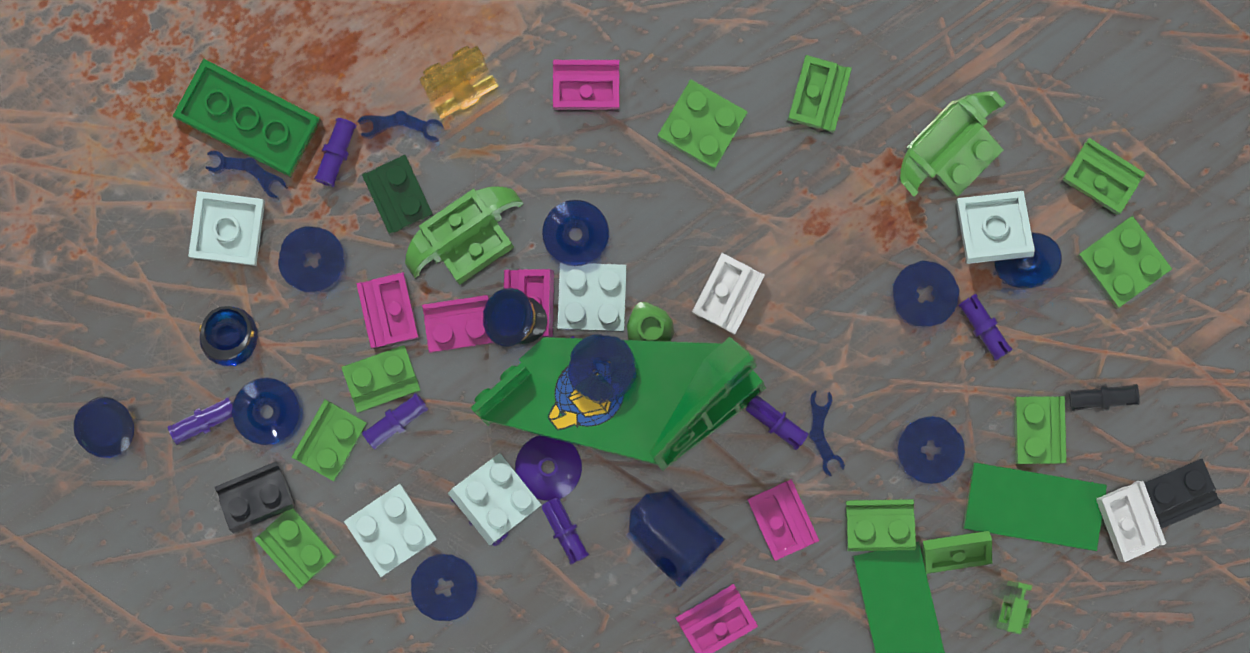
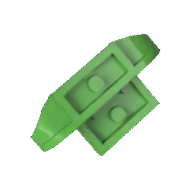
(953, 145)
(464, 234)

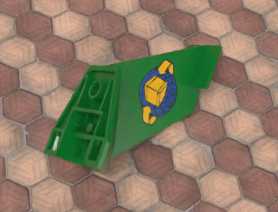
(671, 407)

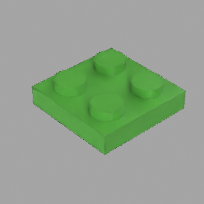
(702, 124)
(1124, 262)

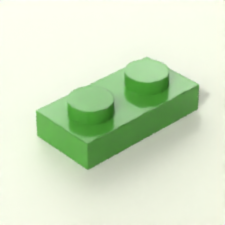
(957, 552)

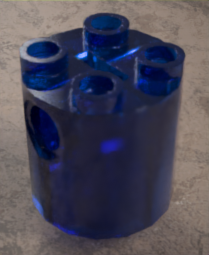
(672, 534)

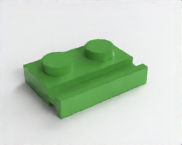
(819, 93)
(1103, 176)
(381, 379)
(1040, 430)
(329, 440)
(880, 525)
(295, 547)
(1014, 610)

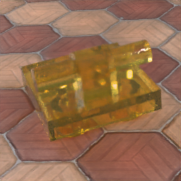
(455, 77)

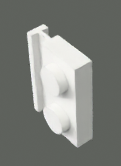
(728, 293)
(1131, 521)

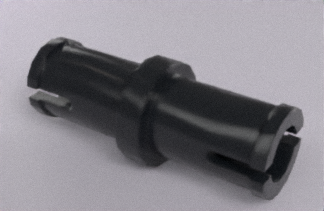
(1104, 397)

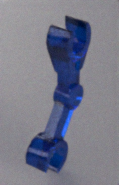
(401, 119)
(249, 165)
(816, 433)

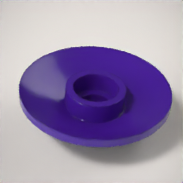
(565, 474)

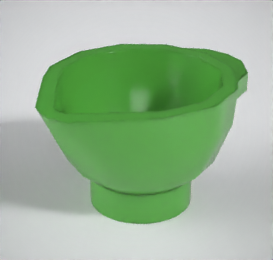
(649, 323)

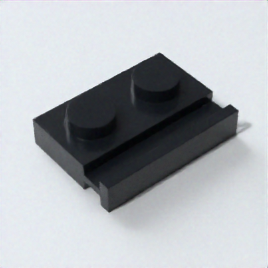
(1182, 493)
(254, 497)

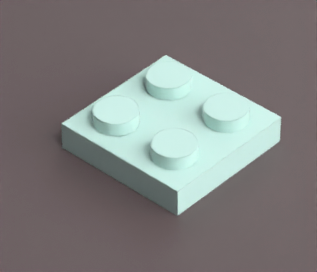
(995, 227)
(226, 228)
(592, 297)
(494, 499)
(390, 530)

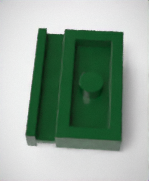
(397, 194)

